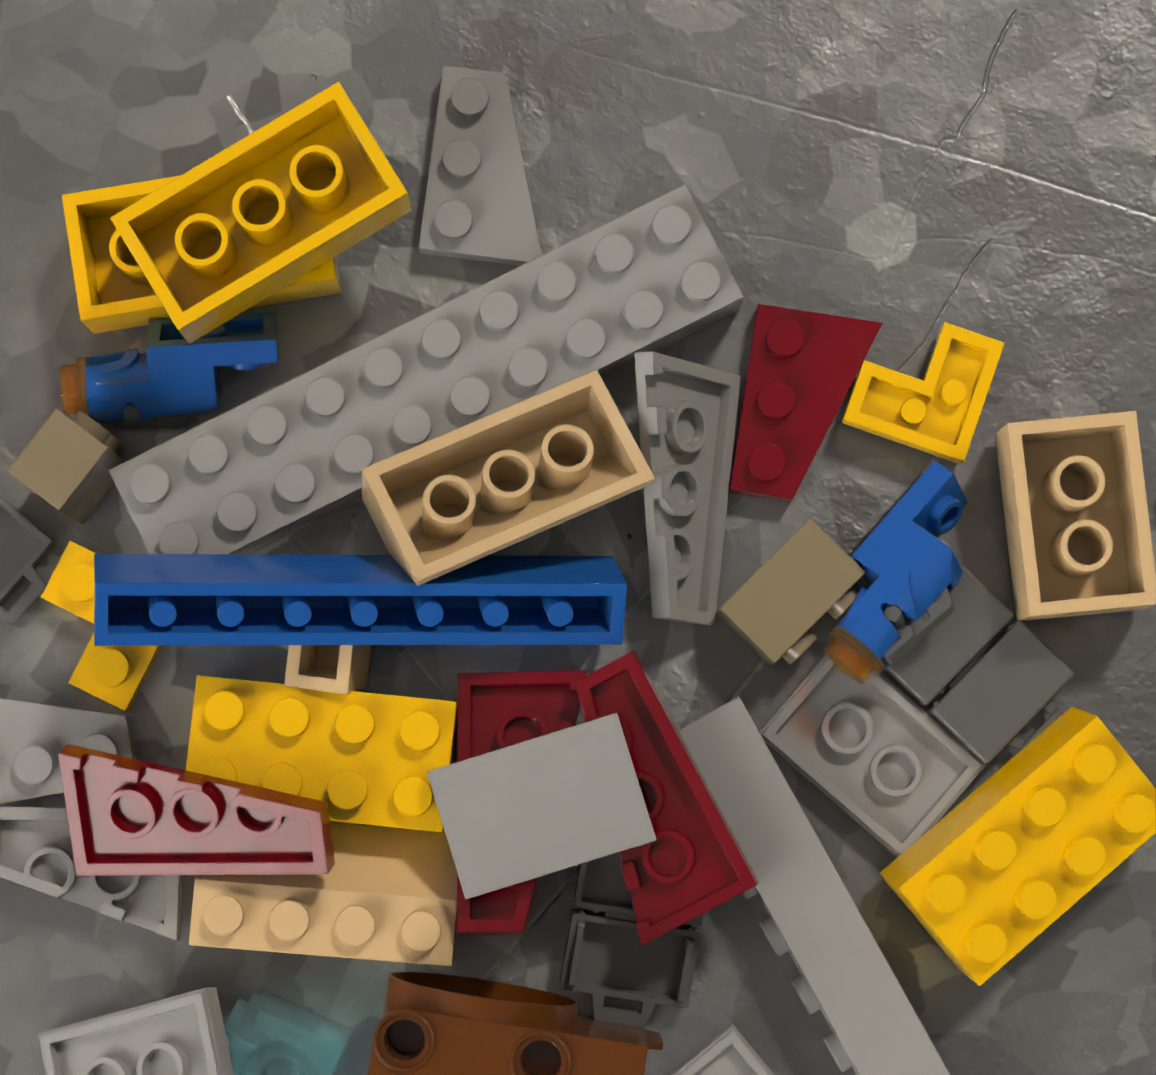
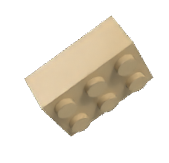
(1076, 516)

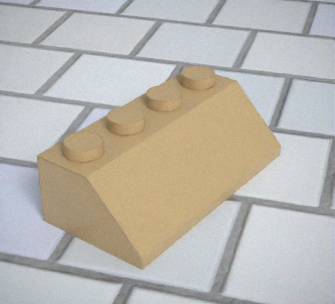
(503, 478)
(380, 902)

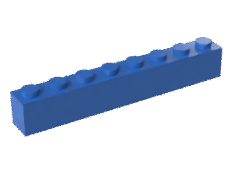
(354, 601)

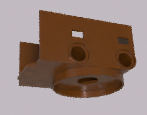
(497, 1029)

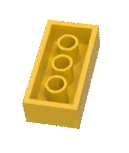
(262, 213)
(109, 280)
(345, 749)
(1026, 844)

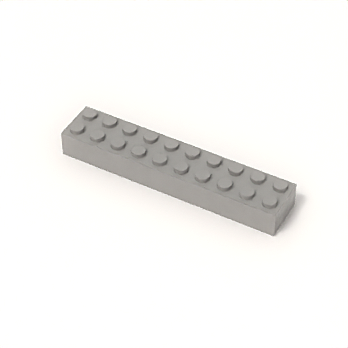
(523, 333)

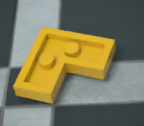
(934, 412)
(103, 671)

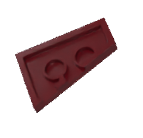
(792, 393)

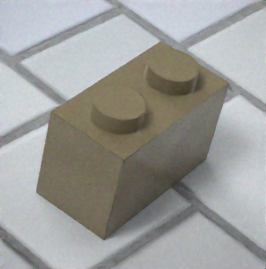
(69, 463)
(792, 593)

